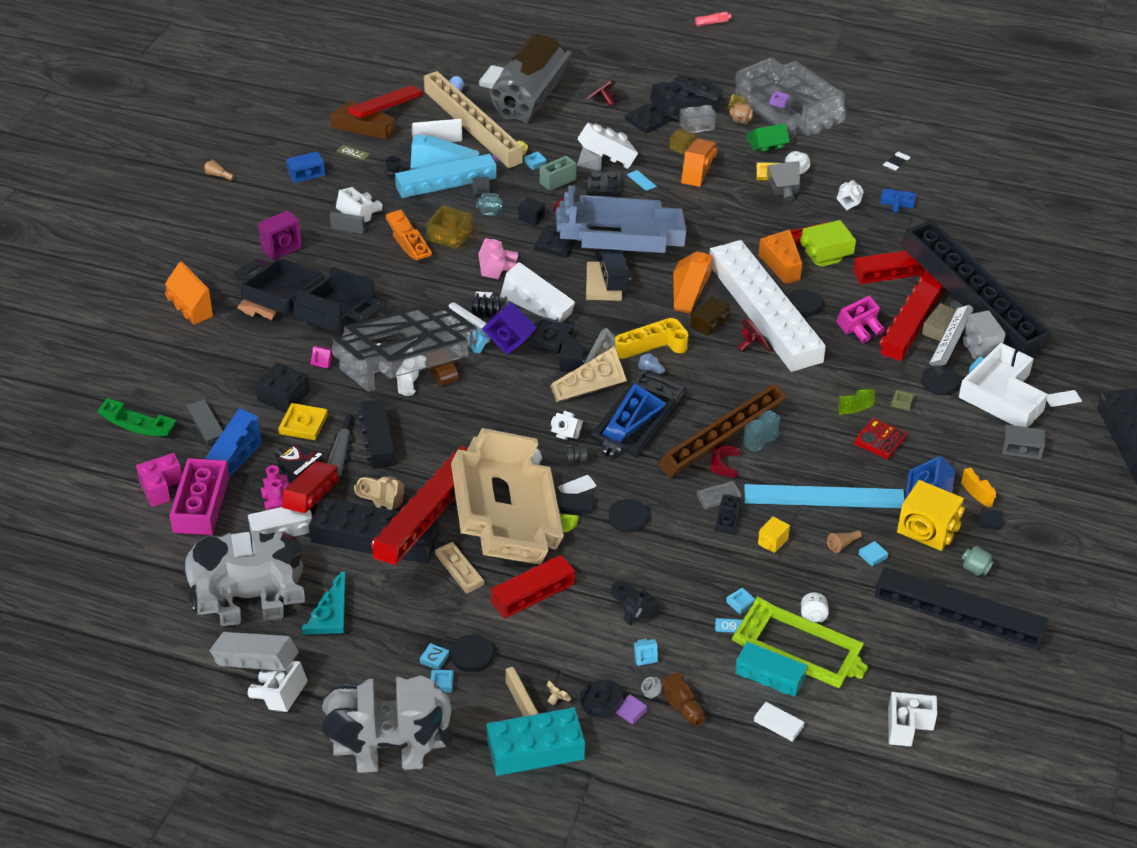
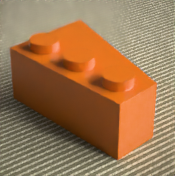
(781, 256)

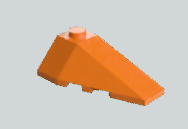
(689, 280)

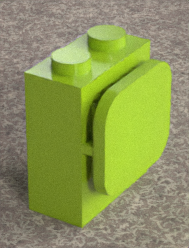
(828, 243)

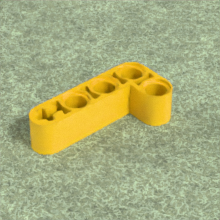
(652, 336)

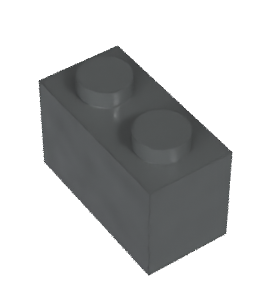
(1023, 442)

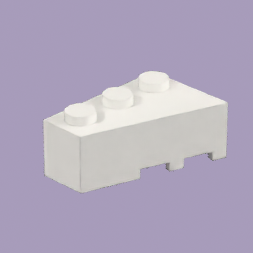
(609, 143)

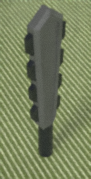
(341, 446)

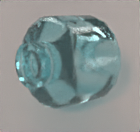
(489, 204)

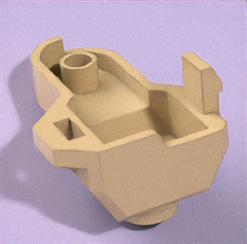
(383, 492)

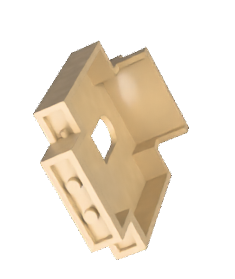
(507, 530)

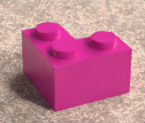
(157, 476)

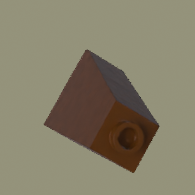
(373, 125)

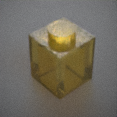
(681, 141)

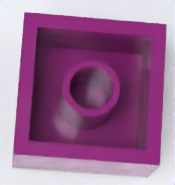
(280, 235)

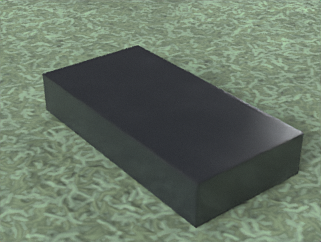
(575, 502)

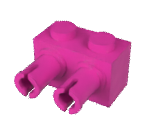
(858, 315)
(273, 488)

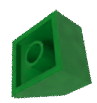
(768, 137)

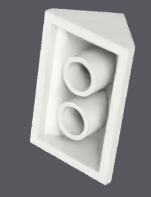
(446, 129)

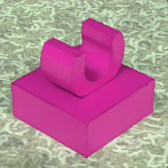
(321, 357)

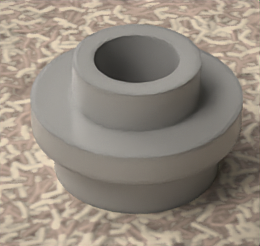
(651, 687)

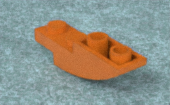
(407, 237)

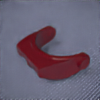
(718, 466)

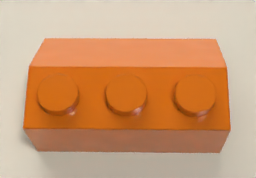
(189, 294)

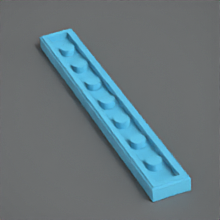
(823, 496)

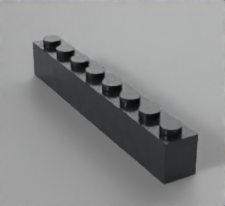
(961, 608)

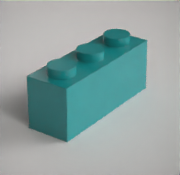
(771, 669)

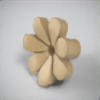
(557, 694)

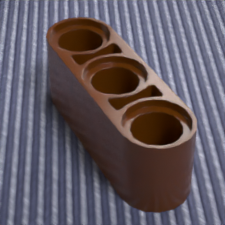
(445, 373)

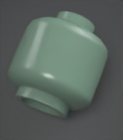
(977, 561)

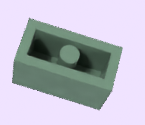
(557, 173)

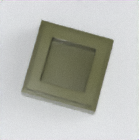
(902, 400)

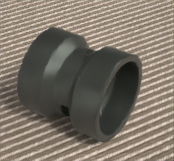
(576, 454)

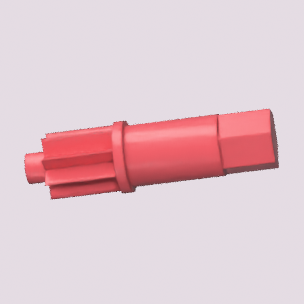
(711, 19)

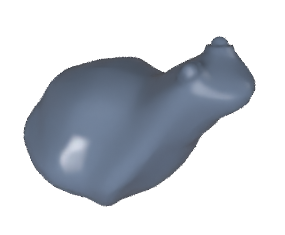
(650, 364)

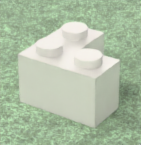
(909, 713)

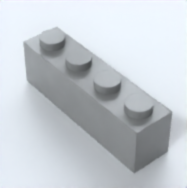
(254, 651)

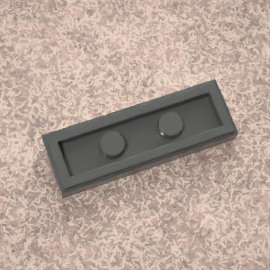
(205, 421)

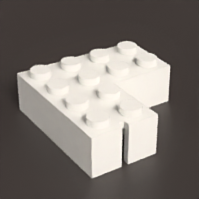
(1001, 389)

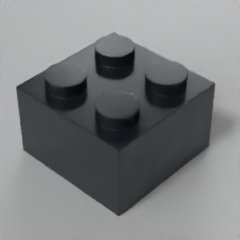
(282, 387)

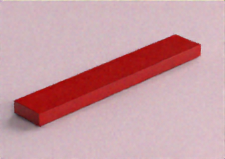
(385, 101)

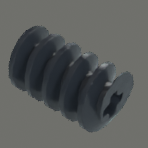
(487, 306)

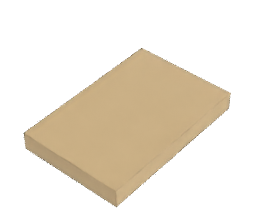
(596, 287)

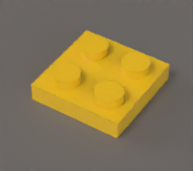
(303, 421)

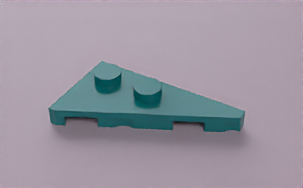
(330, 613)

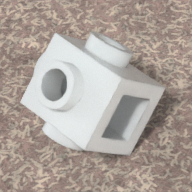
(850, 194)
(566, 425)

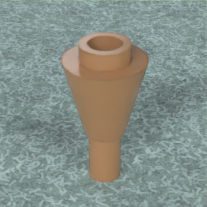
(213, 168)
(838, 541)

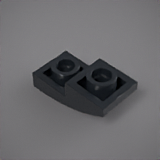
(728, 514)

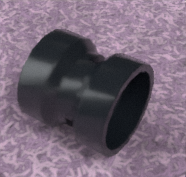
(393, 166)

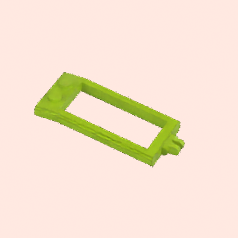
(759, 616)

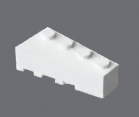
(536, 294)

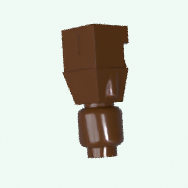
(682, 699)

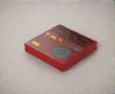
(880, 438)

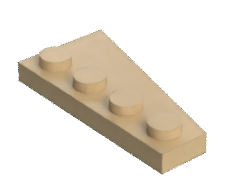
(595, 375)

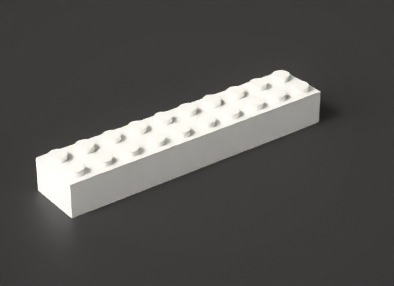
(767, 306)

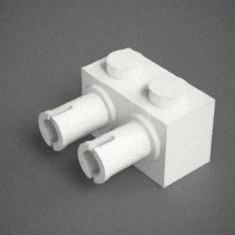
(357, 204)
(280, 686)

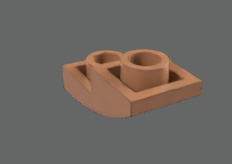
(252, 308)

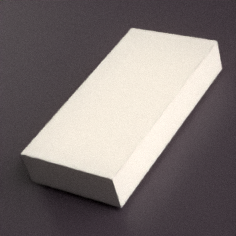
(490, 76)
(779, 721)

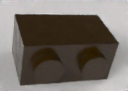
(710, 316)

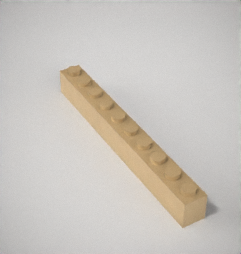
(473, 119)

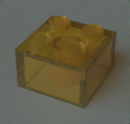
(449, 227)

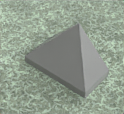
(589, 160)

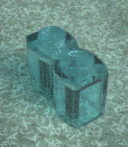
(761, 430)

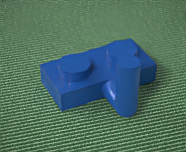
(898, 199)

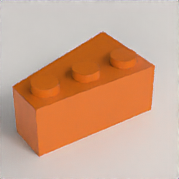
(697, 161)

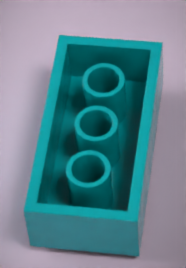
(535, 741)

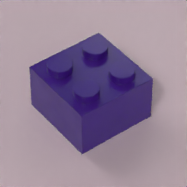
(509, 328)

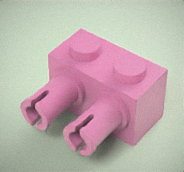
(495, 259)

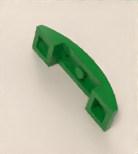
(135, 422)

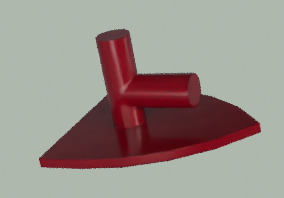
(603, 90)
(750, 334)

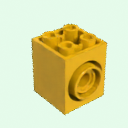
(931, 515)

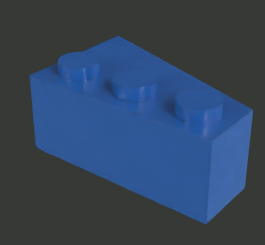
(237, 441)

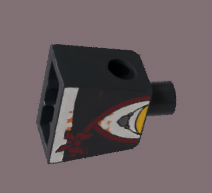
(296, 460)

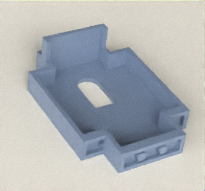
(642, 223)

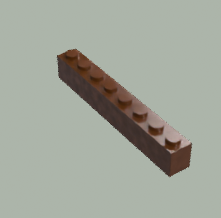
(720, 431)

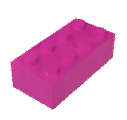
(199, 496)

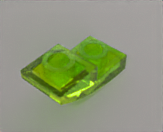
(855, 403)

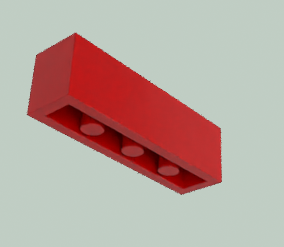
(886, 267)
(310, 487)
(532, 586)

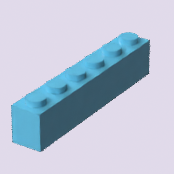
(444, 175)

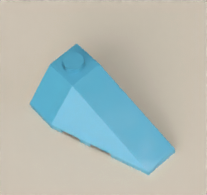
(434, 151)

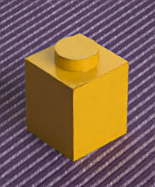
(773, 534)

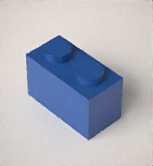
(305, 167)

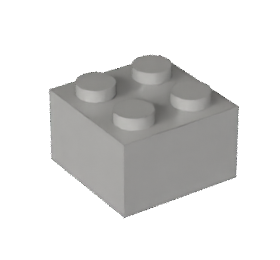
(982, 334)

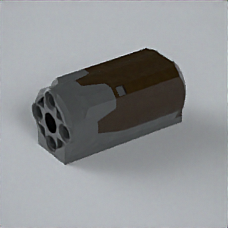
(529, 78)

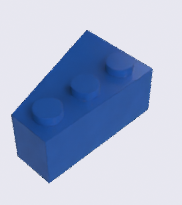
(633, 413)

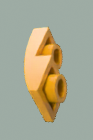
(978, 489)

